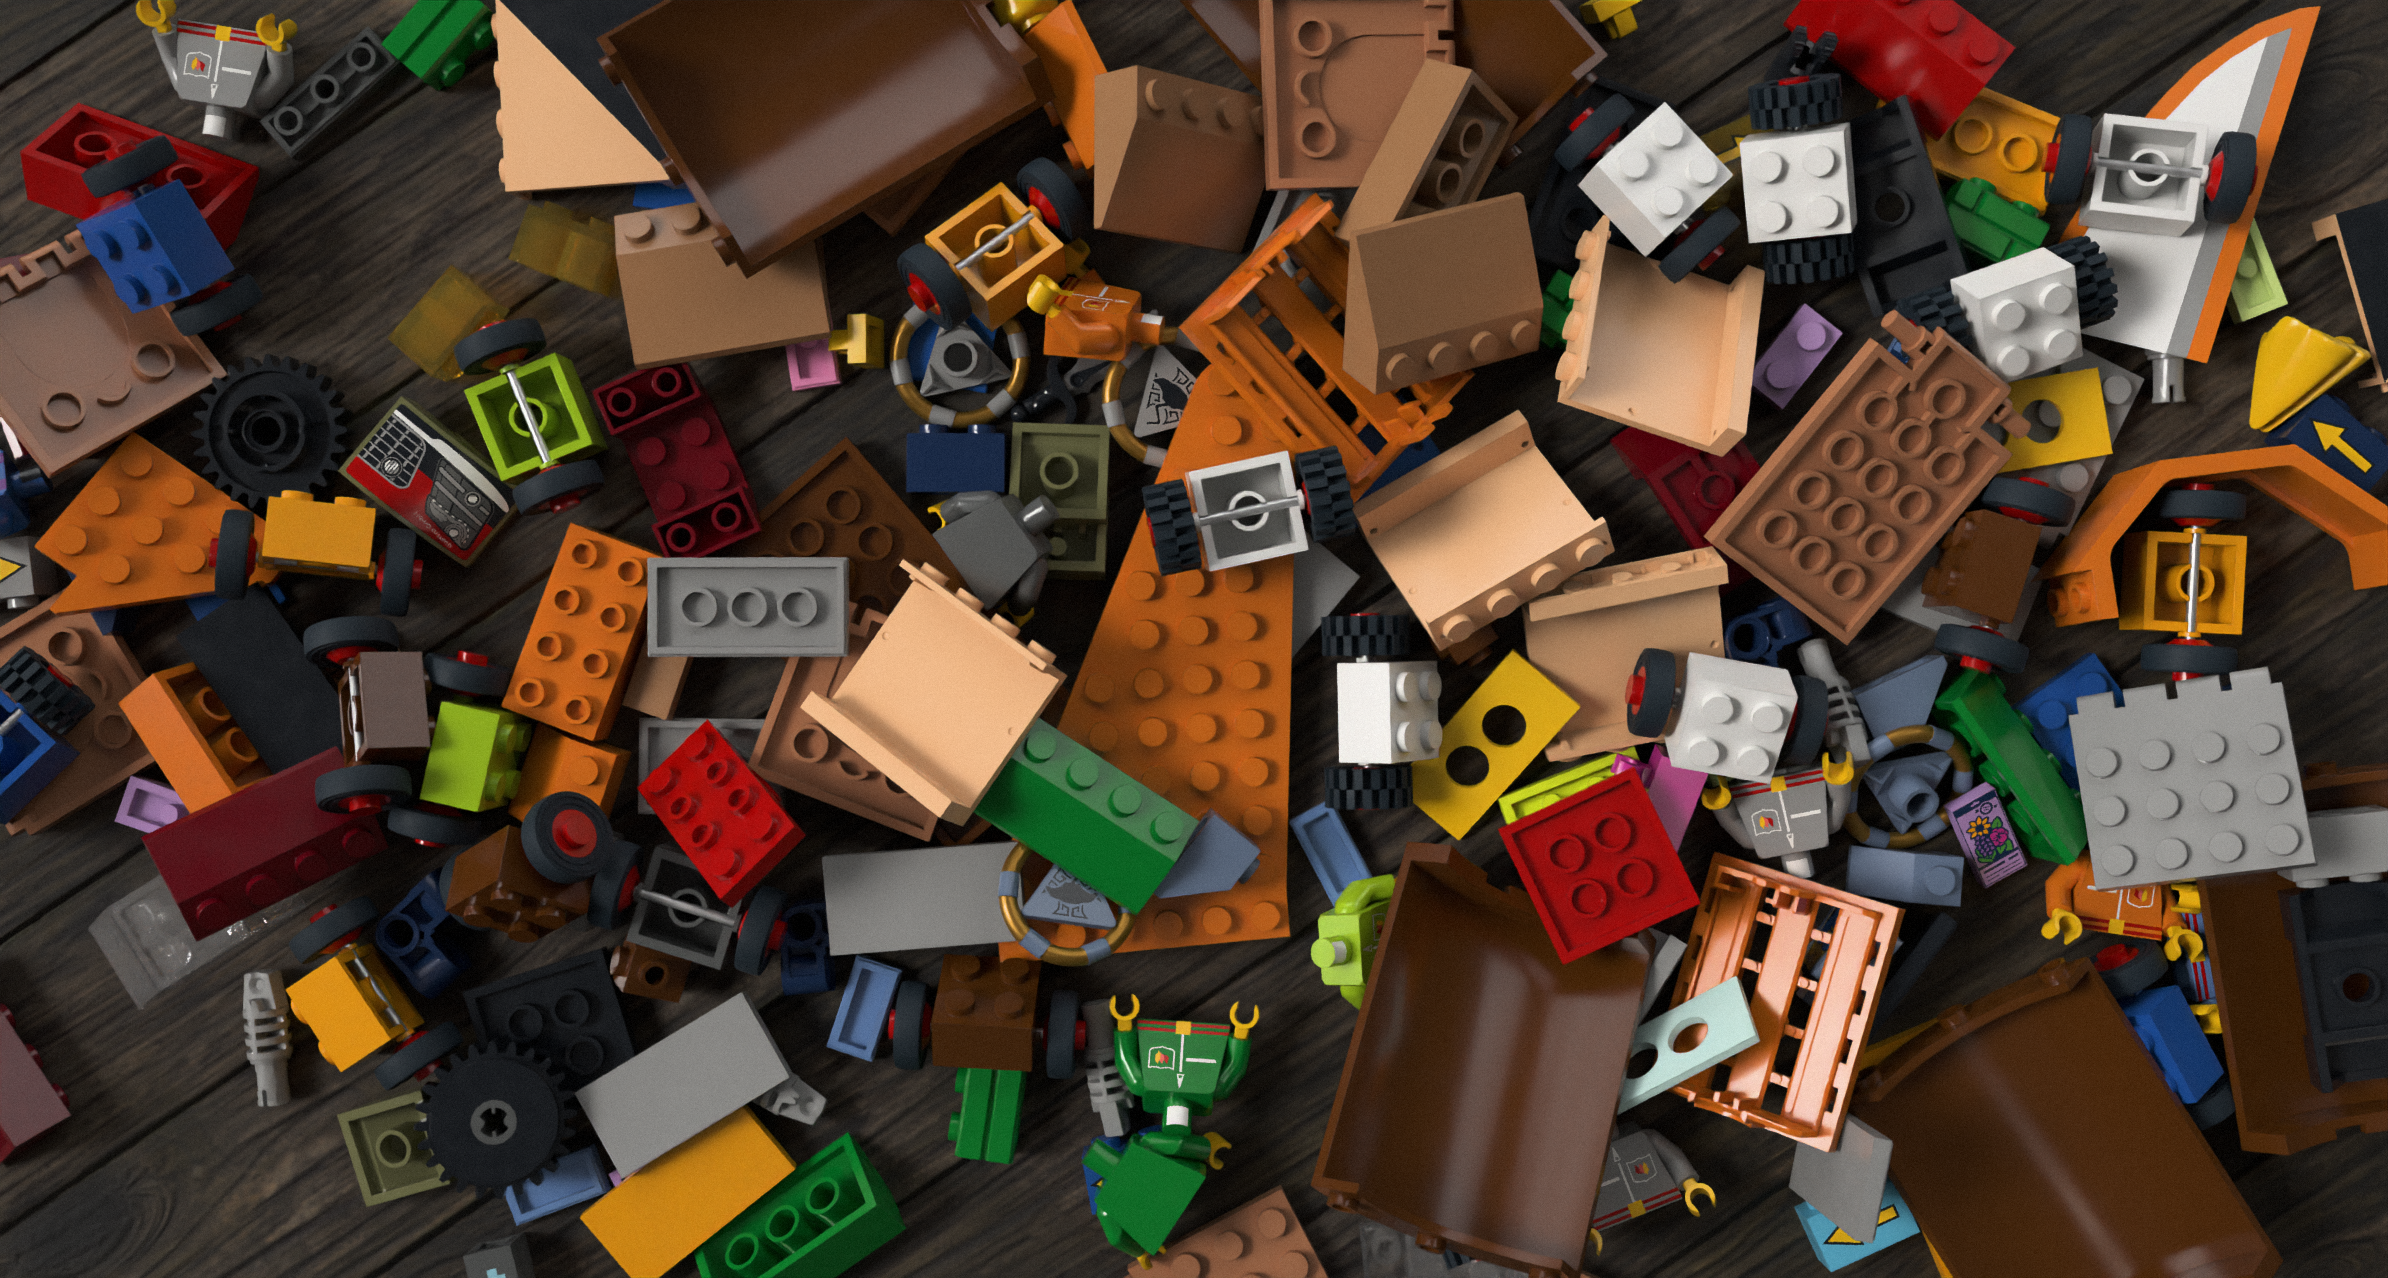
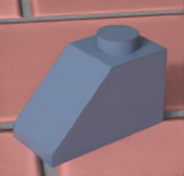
(1900, 696)
(1211, 859)
(1905, 875)

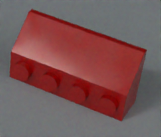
(1909, 49)
(77, 141)

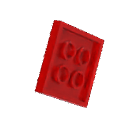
(1599, 865)

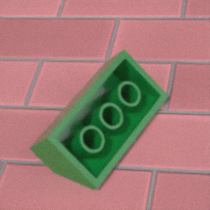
(2004, 754)
(1087, 817)
(809, 1223)

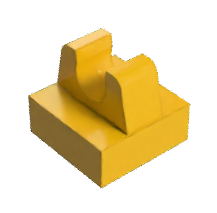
(1614, 15)
(860, 341)

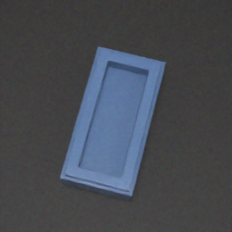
(1329, 849)
(865, 1007)
(575, 1180)

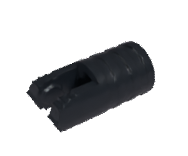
(1801, 55)

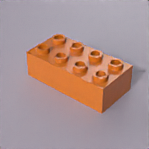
(584, 635)

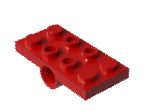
(721, 813)

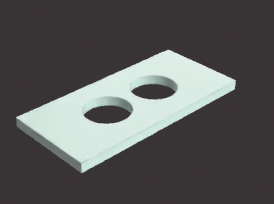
(1729, 1032)

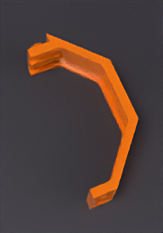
(2081, 564)

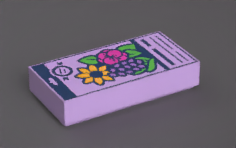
(1985, 835)

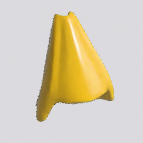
(2296, 368)

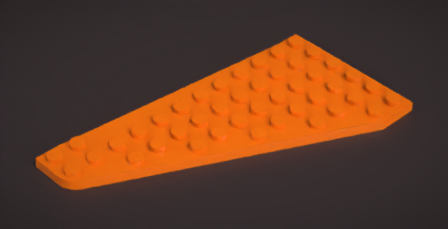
(1194, 697)

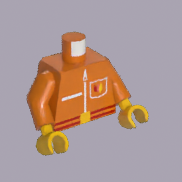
(1089, 316)
(2133, 912)

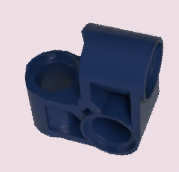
(1769, 628)
(432, 957)
(807, 958)

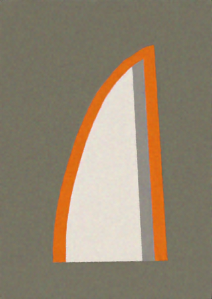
(2179, 286)

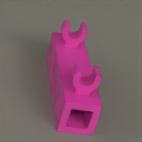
(1670, 788)

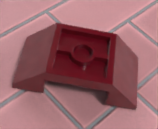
(681, 459)
(1690, 485)

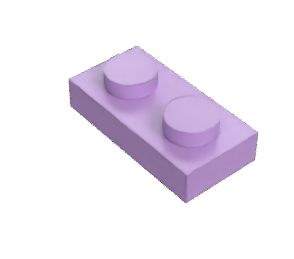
(1792, 356)
(149, 804)

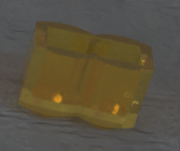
(566, 248)

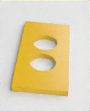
(2082, 414)
(1513, 684)

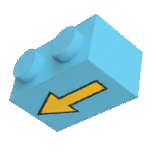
(1838, 1249)

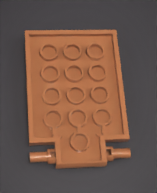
(1871, 477)

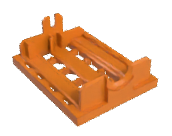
(1220, 320)
(1716, 952)

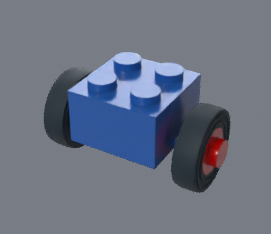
(160, 243)
(2167, 1028)

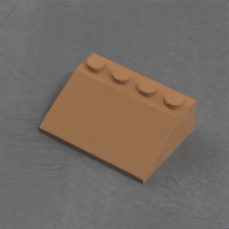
(1176, 159)
(1441, 294)
(694, 308)

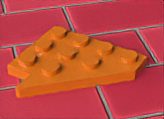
(141, 534)

